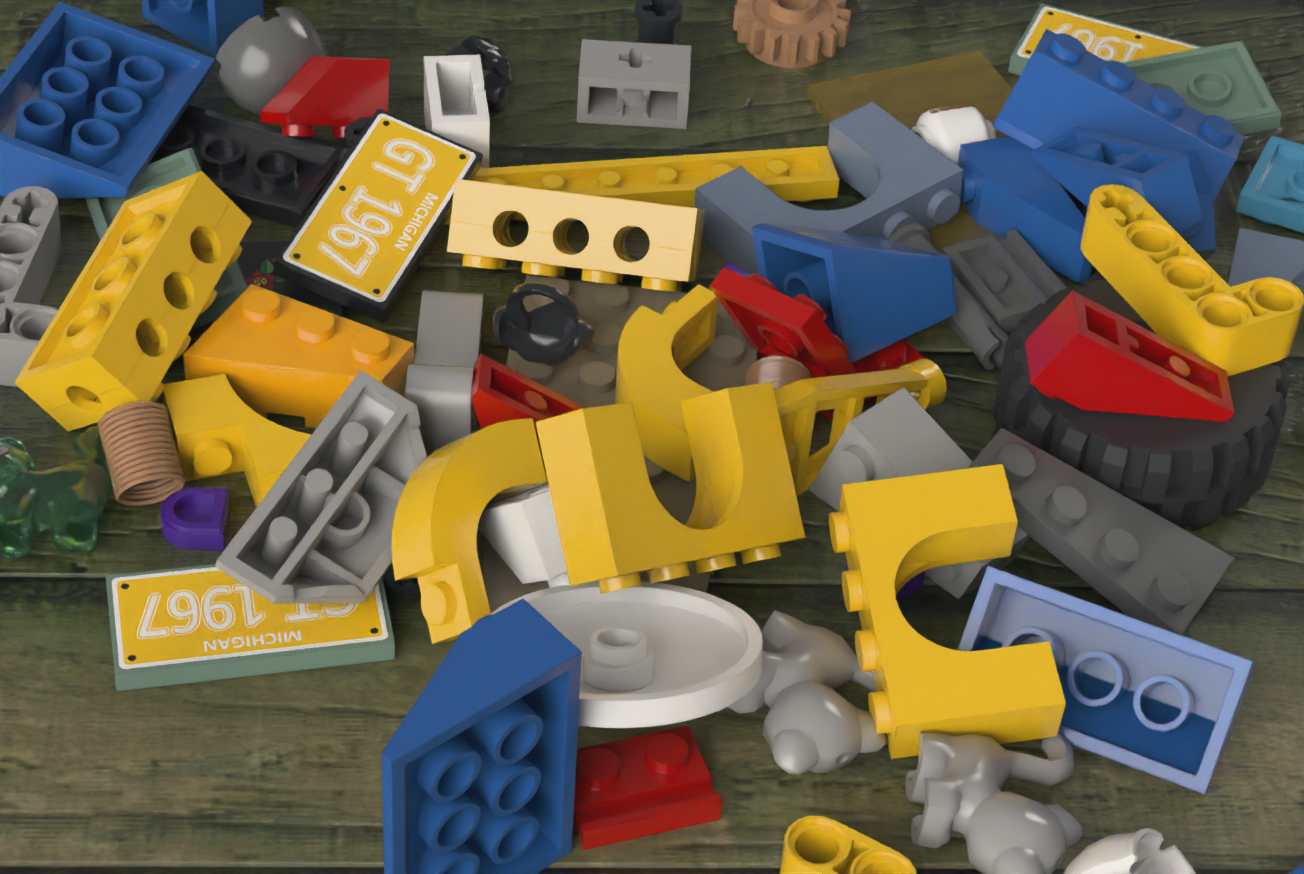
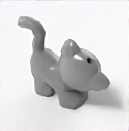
(807, 719)
(962, 794)

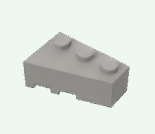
(903, 441)

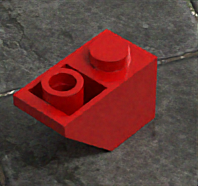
(329, 94)

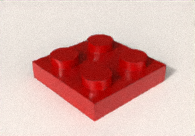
(782, 324)

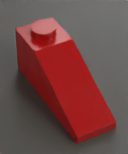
(1120, 367)

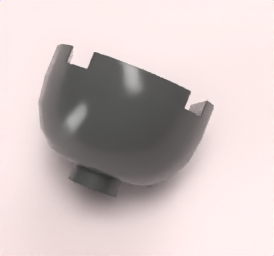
(265, 56)

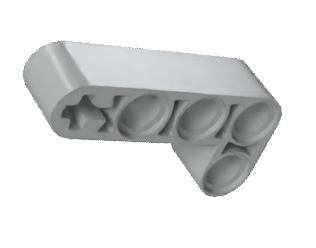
(28, 258)
(444, 365)

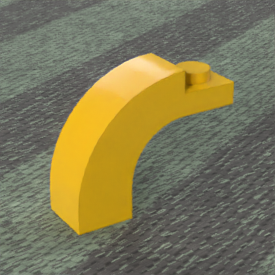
(649, 374)
(441, 514)

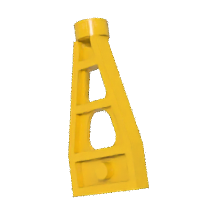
(846, 395)

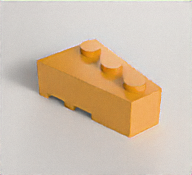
(294, 355)

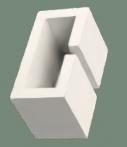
(457, 101)

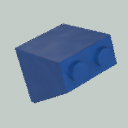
(864, 283)

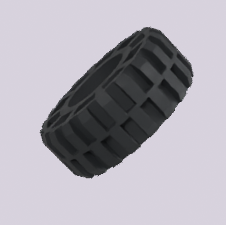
(1166, 464)

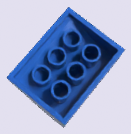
(91, 104)
(487, 754)

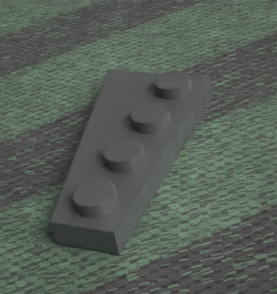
(1107, 539)

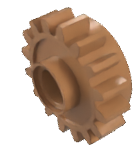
(792, 30)

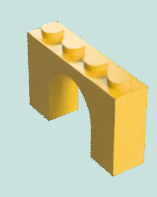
(616, 524)
(891, 535)

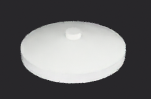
(653, 651)

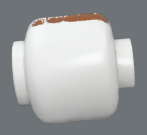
(951, 126)

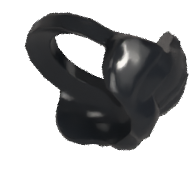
(493, 59)
(547, 332)

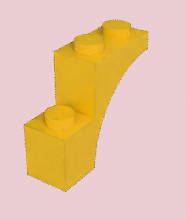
(225, 436)

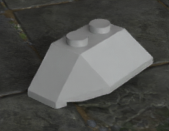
(333, 509)

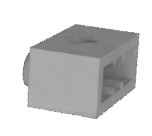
(634, 84)

